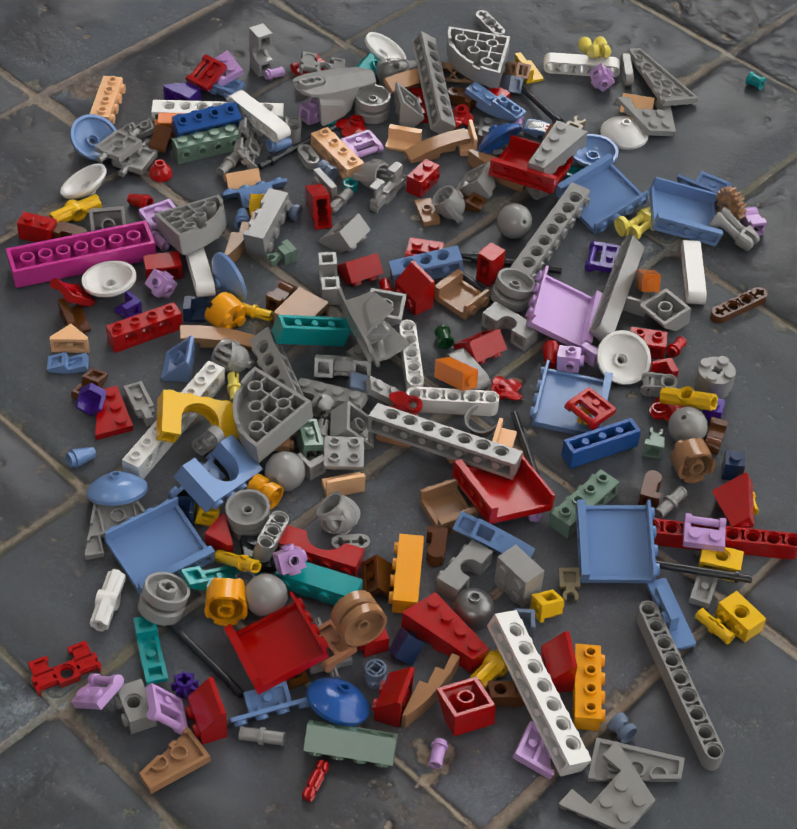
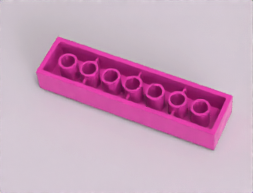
(77, 253)

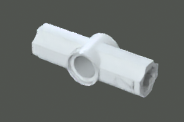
(107, 600)

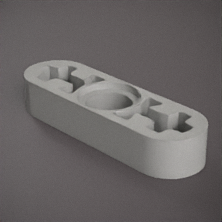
(489, 20)
(626, 69)
(208, 440)

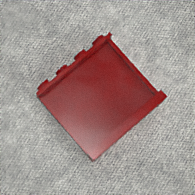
(513, 166)
(503, 498)
(278, 645)

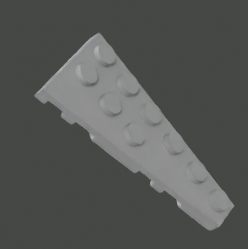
(661, 82)

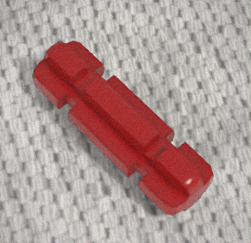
(315, 780)

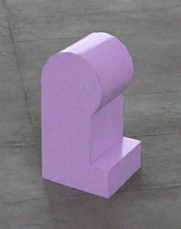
(754, 220)

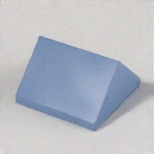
(179, 361)

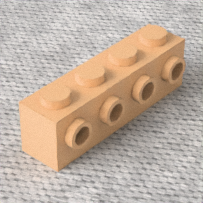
(109, 97)
(336, 152)

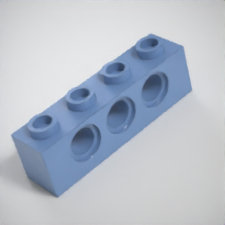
(434, 263)

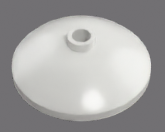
(383, 47)
(624, 132)
(84, 182)
(109, 278)
(632, 352)

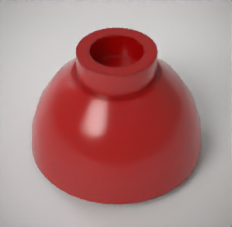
(160, 171)

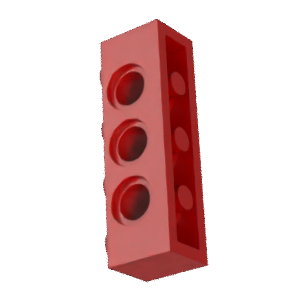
(144, 327)

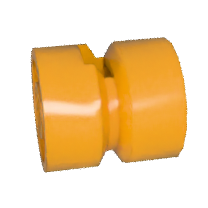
(271, 490)

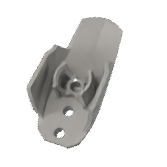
(334, 89)
(367, 321)

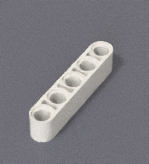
(577, 64)
(260, 116)
(693, 272)
(201, 273)
(411, 356)
(455, 401)

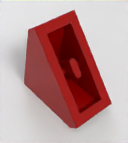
(219, 535)

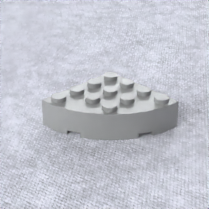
(478, 55)
(192, 224)
(267, 413)

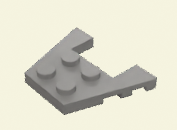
(651, 122)
(102, 519)
(622, 800)

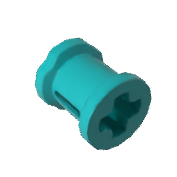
(755, 80)

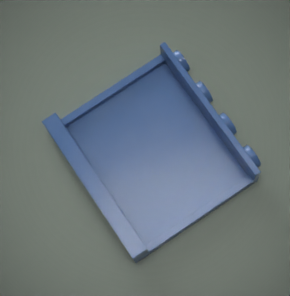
(610, 193)
(683, 211)
(555, 391)
(157, 542)
(616, 543)

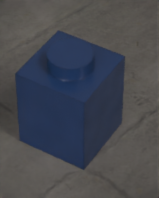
(732, 464)

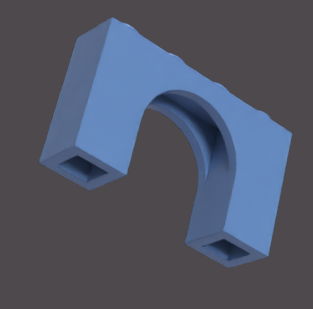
(207, 489)

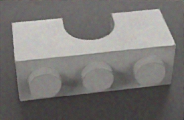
(259, 40)
(328, 277)
(501, 318)
(340, 365)
(472, 558)

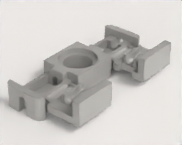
(309, 64)
(251, 146)
(386, 193)

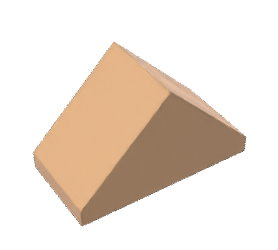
(69, 340)

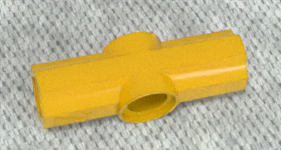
(75, 209)
(688, 397)
(491, 668)

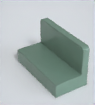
(309, 437)

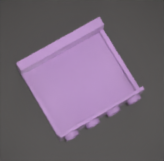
(561, 310)

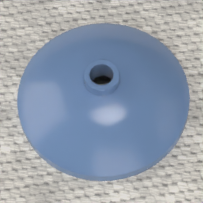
(90, 128)
(595, 148)
(227, 276)
(117, 489)

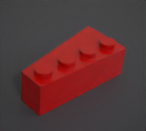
(445, 631)

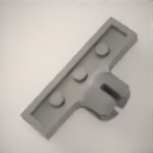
(329, 396)

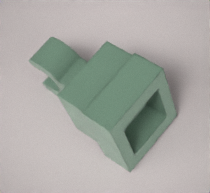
(286, 253)
(654, 446)

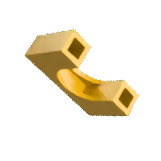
(174, 404)

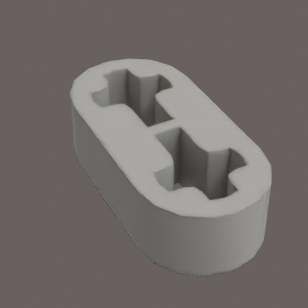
(308, 156)
(353, 539)

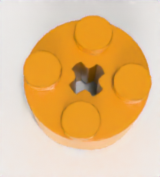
(226, 311)
(226, 601)

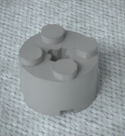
(715, 376)

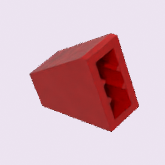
(319, 206)
(737, 501)

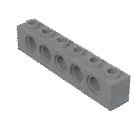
(274, 359)

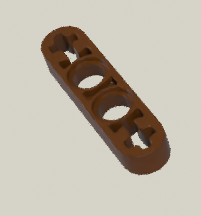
(722, 313)

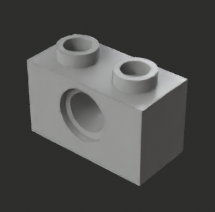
(133, 695)

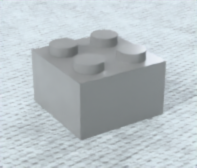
(518, 575)

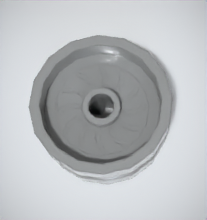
(373, 104)
(513, 289)
(247, 513)
(163, 598)

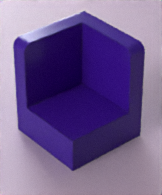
(130, 307)
(90, 399)

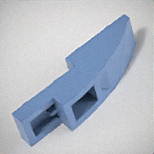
(499, 106)
(489, 535)

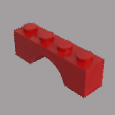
(345, 559)

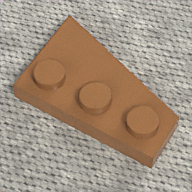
(177, 761)

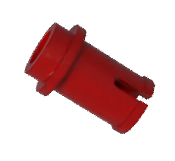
(385, 284)
(675, 348)

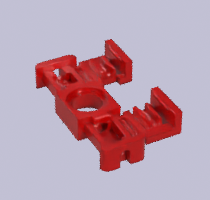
(45, 678)

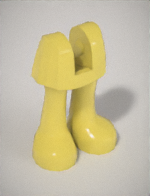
(597, 49)
(630, 227)

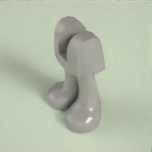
(744, 236)

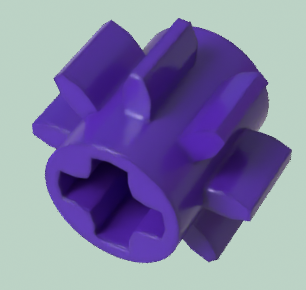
(184, 684)

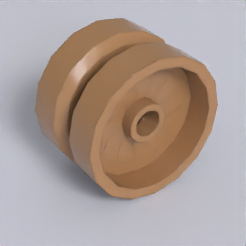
(358, 618)

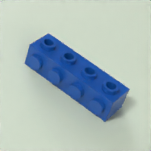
(206, 119)
(600, 443)

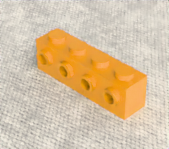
(408, 572)
(587, 688)

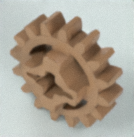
(732, 200)

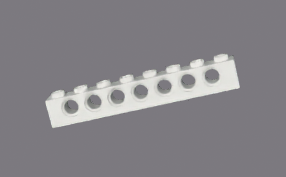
(180, 106)
(148, 450)
(539, 693)

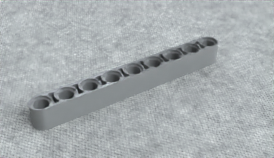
(617, 288)
(666, 654)

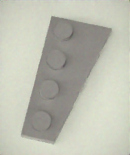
(649, 764)

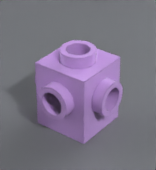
(601, 77)
(309, 111)
(161, 283)
(569, 359)
(290, 559)

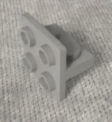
(344, 453)

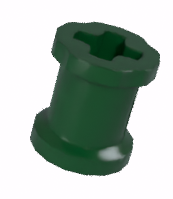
(443, 334)

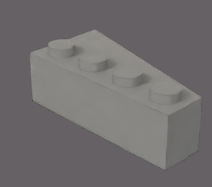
(557, 147)
(266, 223)

